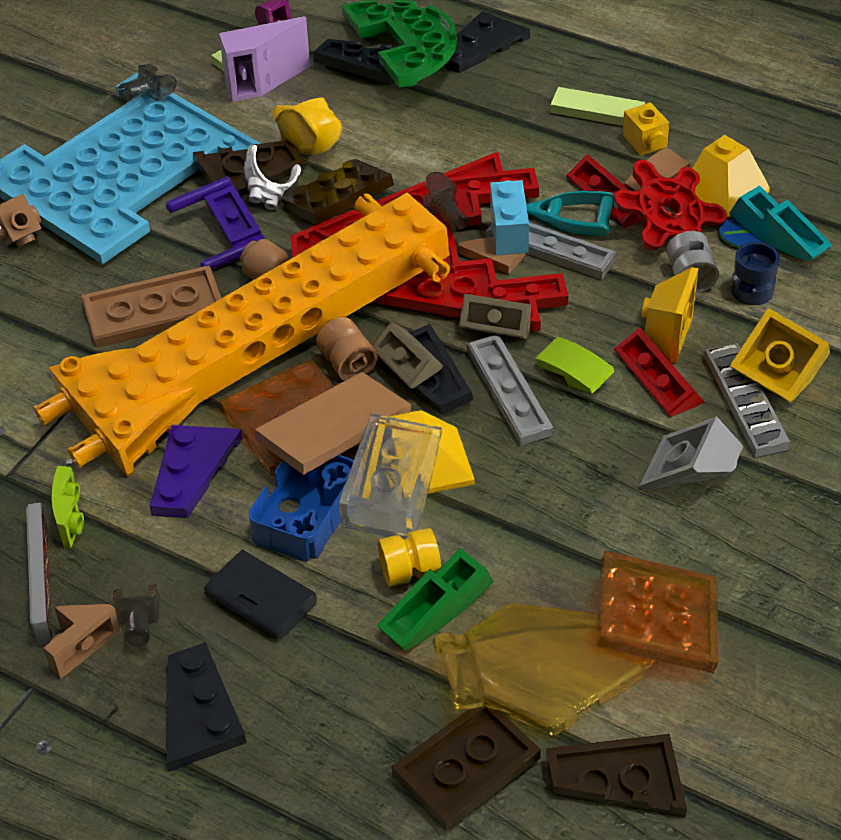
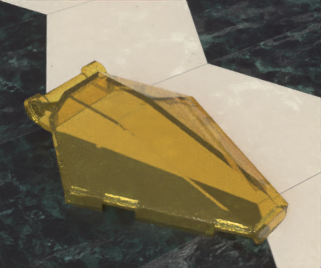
(537, 665)

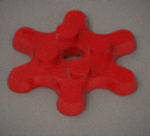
(673, 192)

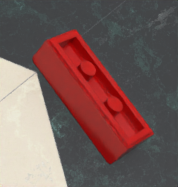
(591, 176)
(657, 374)

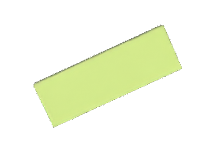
(591, 106)

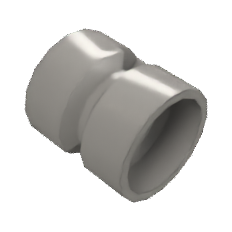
(693, 250)

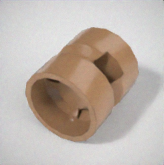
(346, 348)

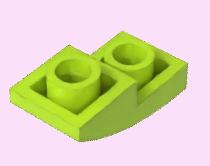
(577, 365)
(64, 504)

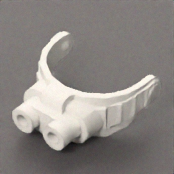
(260, 187)

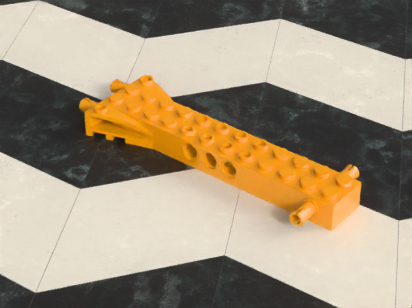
(141, 391)

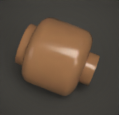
(261, 258)

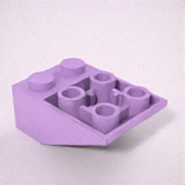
(263, 56)

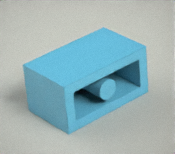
(509, 217)

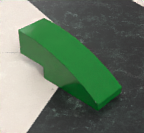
(436, 600)

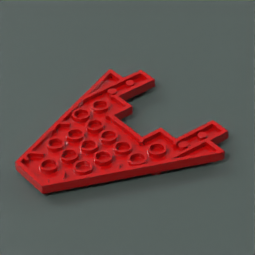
(464, 277)

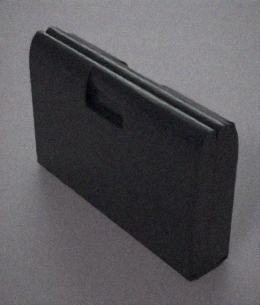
(260, 594)

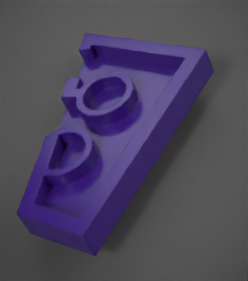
(188, 465)

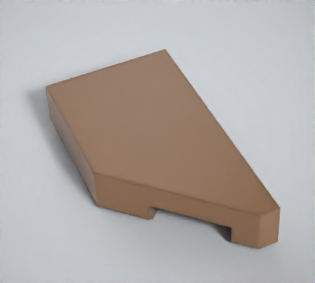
(484, 249)

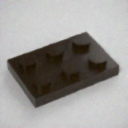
(336, 191)
(465, 764)

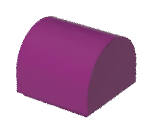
(272, 11)

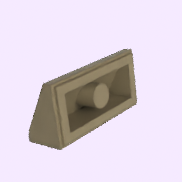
(495, 316)
(406, 355)

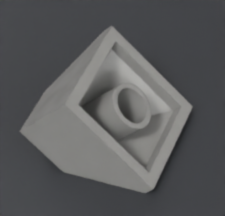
(693, 455)

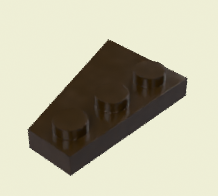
(272, 158)
(621, 773)

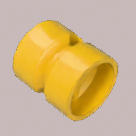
(408, 557)

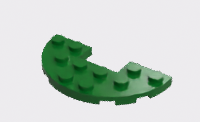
(423, 36)

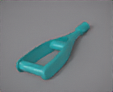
(554, 204)

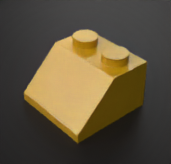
(781, 356)

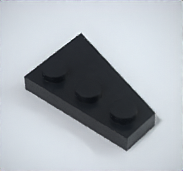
(481, 37)
(353, 58)
(446, 387)
(198, 709)

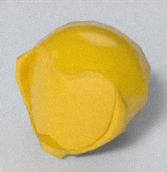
(308, 126)

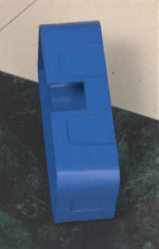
(311, 525)

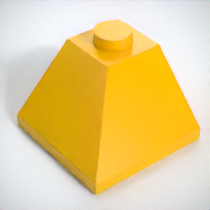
(727, 173)
(671, 312)
(451, 463)

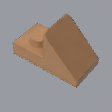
(84, 632)

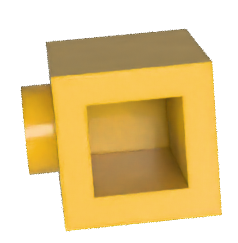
(645, 128)

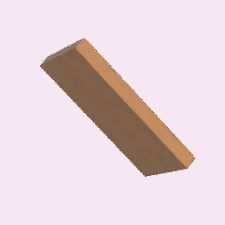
(148, 305)
(329, 422)

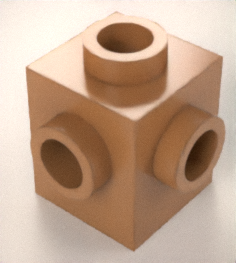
(24, 215)

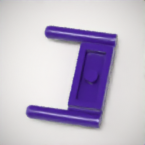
(230, 215)

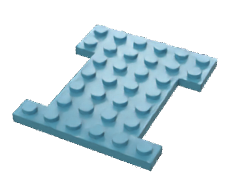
(115, 169)

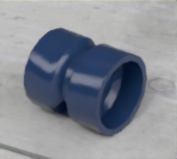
(755, 273)

